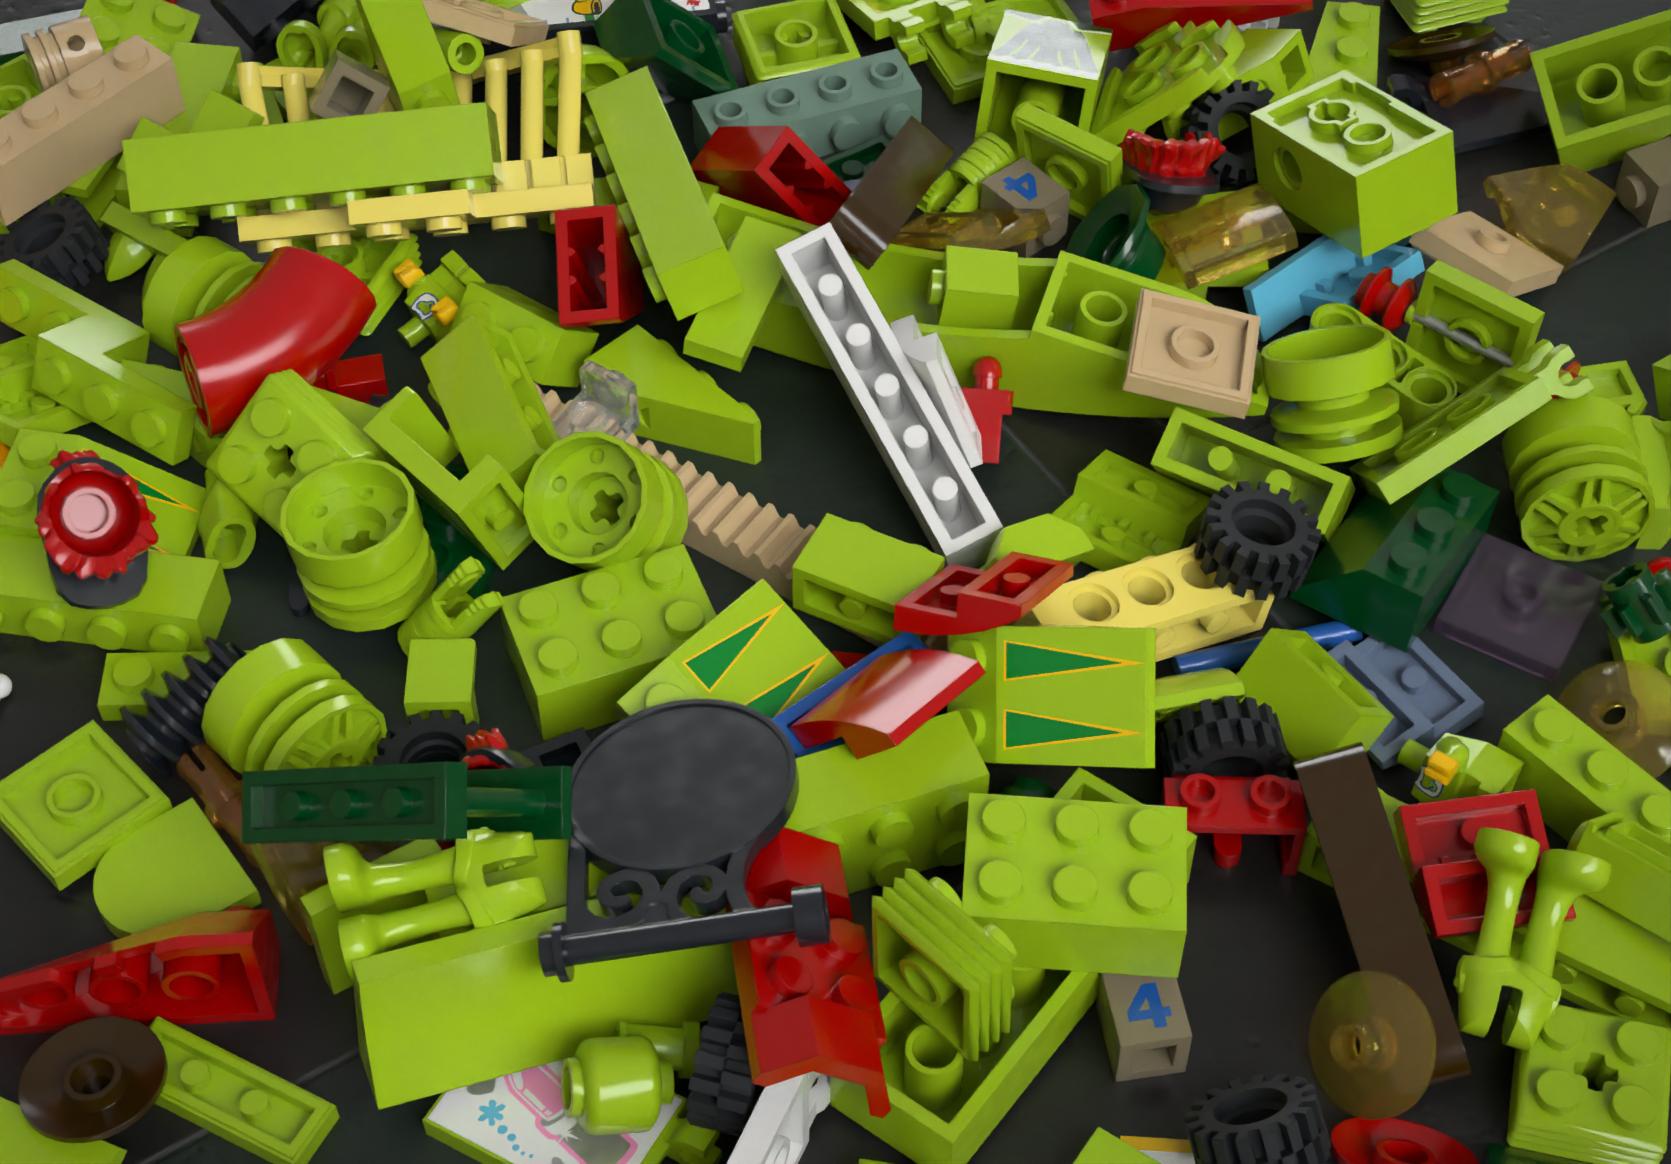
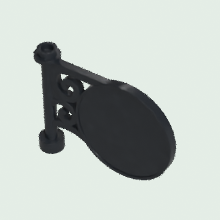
(677, 805)

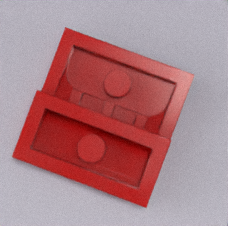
(978, 600)
(888, 700)
(1442, 860)

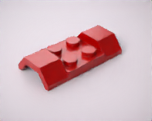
(815, 1002)

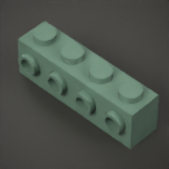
(823, 106)

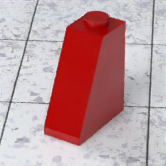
(771, 171)
(596, 268)

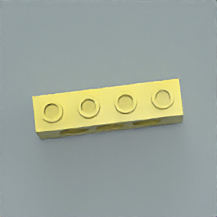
(1160, 594)

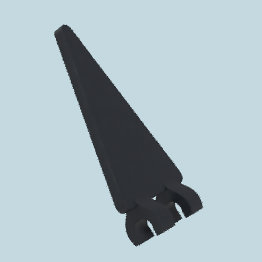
(1477, 119)

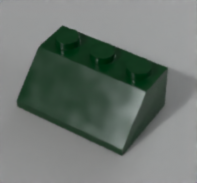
(1401, 559)

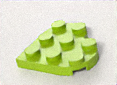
(1167, 77)

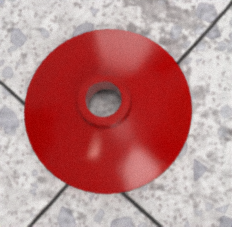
(1395, 1143)

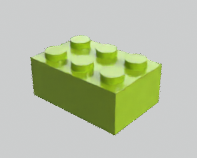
(599, 635)
(1080, 882)

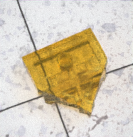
(1551, 207)

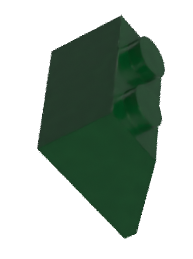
(671, 42)

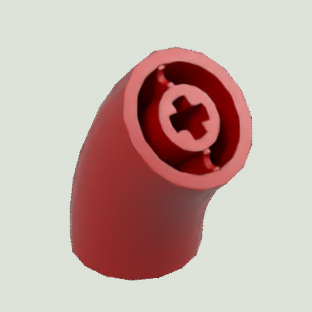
(289, 316)

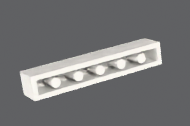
(889, 398)

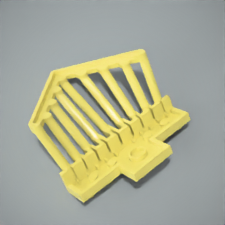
(531, 185)

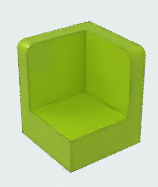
(441, 678)

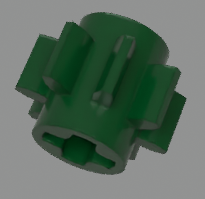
(1637, 603)

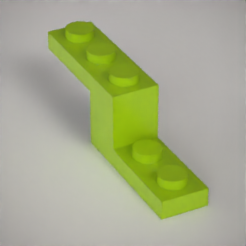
(81, 360)

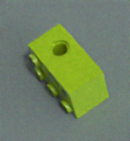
(1355, 163)

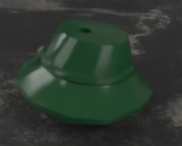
(1119, 235)

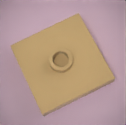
(487, 21)
(1487, 254)
(1192, 353)

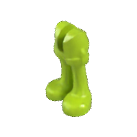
(312, 46)
(361, 883)
(1479, 978)

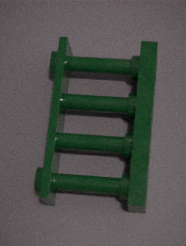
(404, 803)

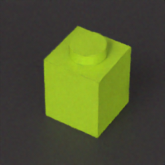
(975, 288)

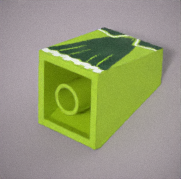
(1046, 64)

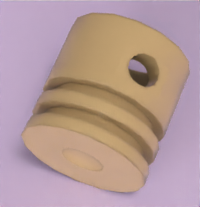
(61, 50)

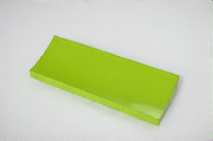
(485, 1010)

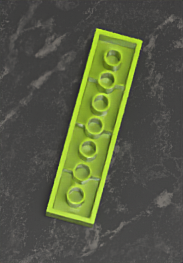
(881, 810)

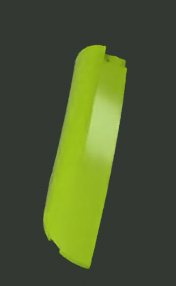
(1063, 342)

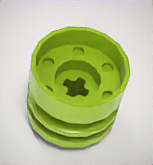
(191, 282)
(1333, 392)
(1578, 479)
(603, 501)
(359, 544)
(290, 712)

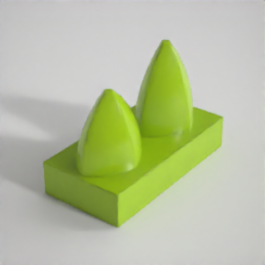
(135, 244)

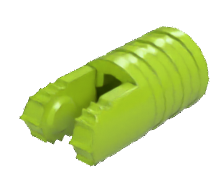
(964, 177)
(450, 610)

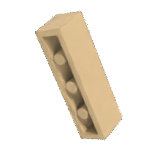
(82, 123)

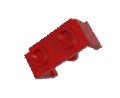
(1238, 807)

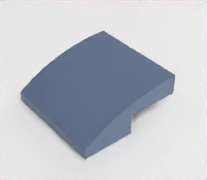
(1415, 689)

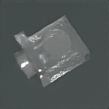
(604, 404)

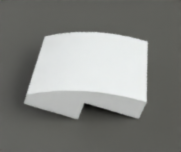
(941, 385)

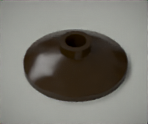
(1442, 47)
(92, 1079)

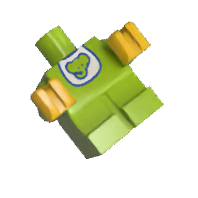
(433, 297)
(1459, 768)

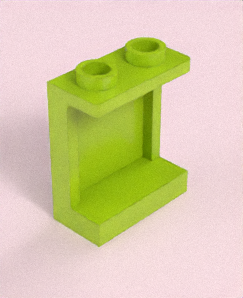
(480, 506)

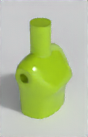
(226, 524)

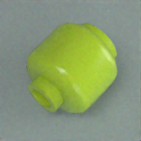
(616, 1085)

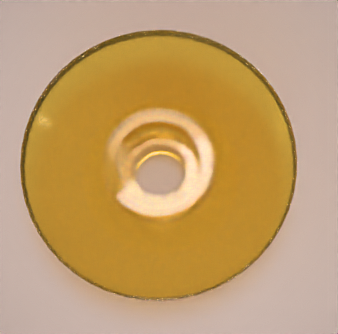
(1645, 695)
(1394, 1041)

